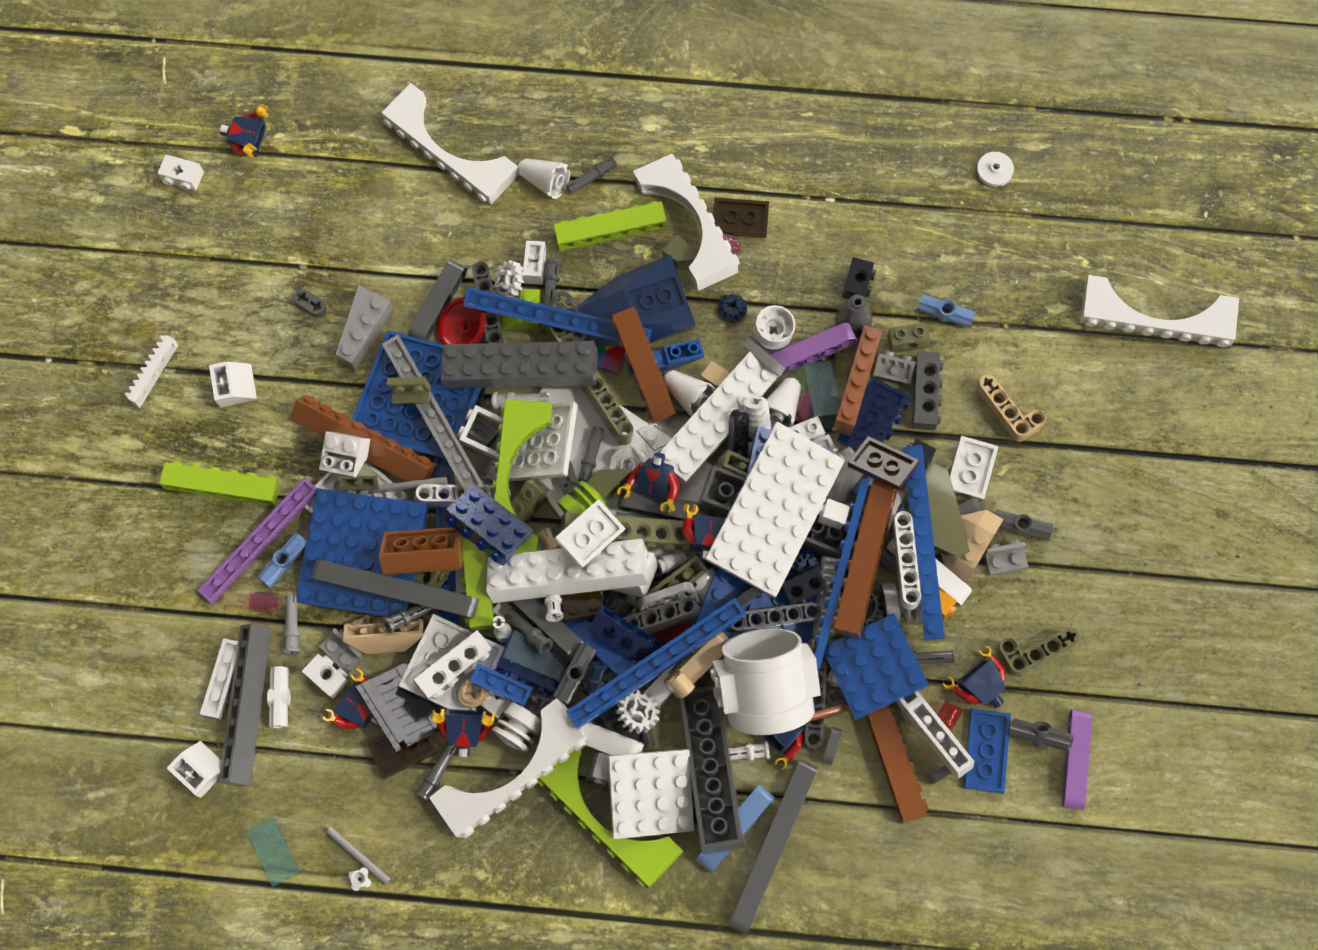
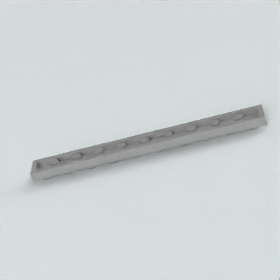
(435, 418)

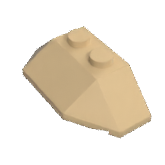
(979, 531)
(372, 637)

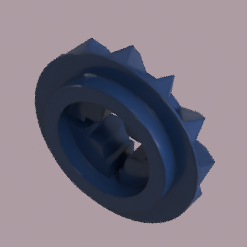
(734, 315)
(801, 561)

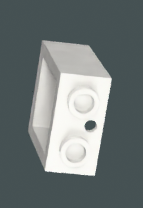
(463, 432)

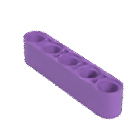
(816, 347)
(1077, 760)

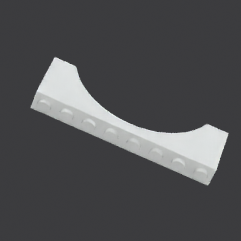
(485, 178)
(668, 180)
(1106, 309)
(558, 739)

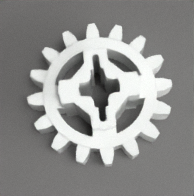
(509, 279)
(638, 711)

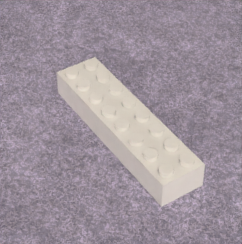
(710, 423)
(556, 573)

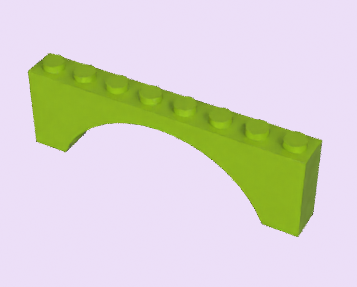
(520, 423)
(644, 858)

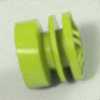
(582, 500)

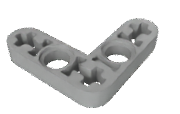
(675, 592)

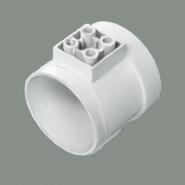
(766, 681)

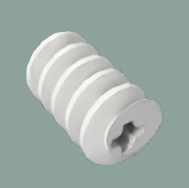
(758, 413)

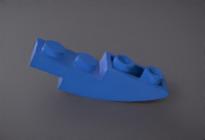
(676, 355)

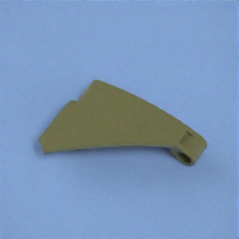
(944, 511)

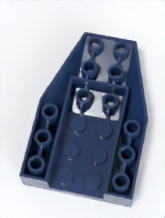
(654, 293)

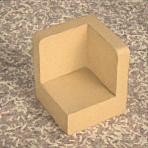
(714, 374)

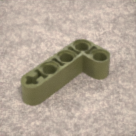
(1040, 649)

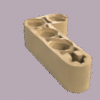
(1008, 406)
(682, 679)

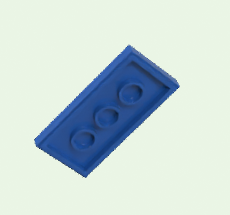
(989, 749)

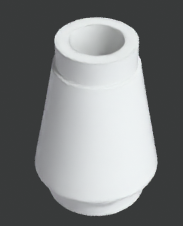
(669, 562)

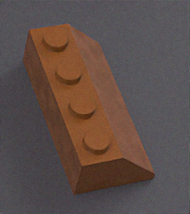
(421, 551)

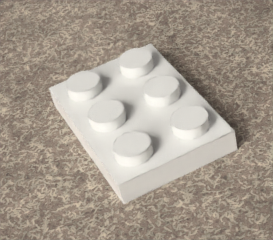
(972, 467)
(589, 533)

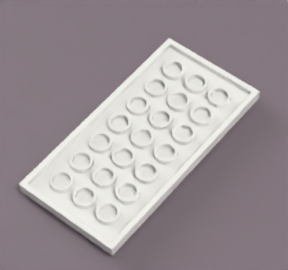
(775, 510)

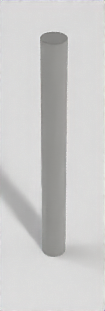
(410, 484)
(358, 855)

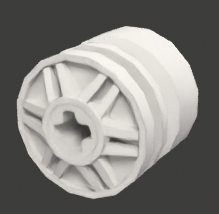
(776, 320)
(518, 727)

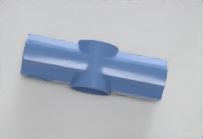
(957, 314)
(274, 570)

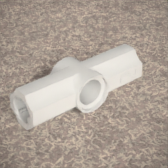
(279, 697)

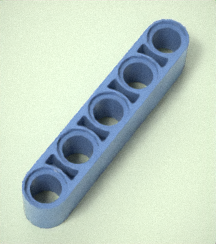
(749, 813)

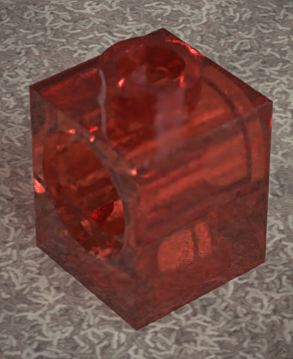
(949, 714)

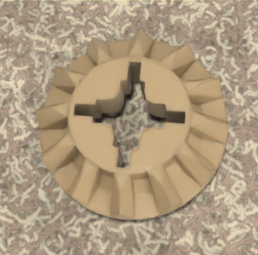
(467, 699)

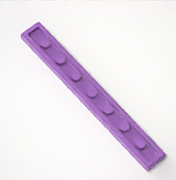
(258, 541)

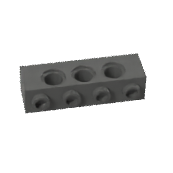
(927, 362)

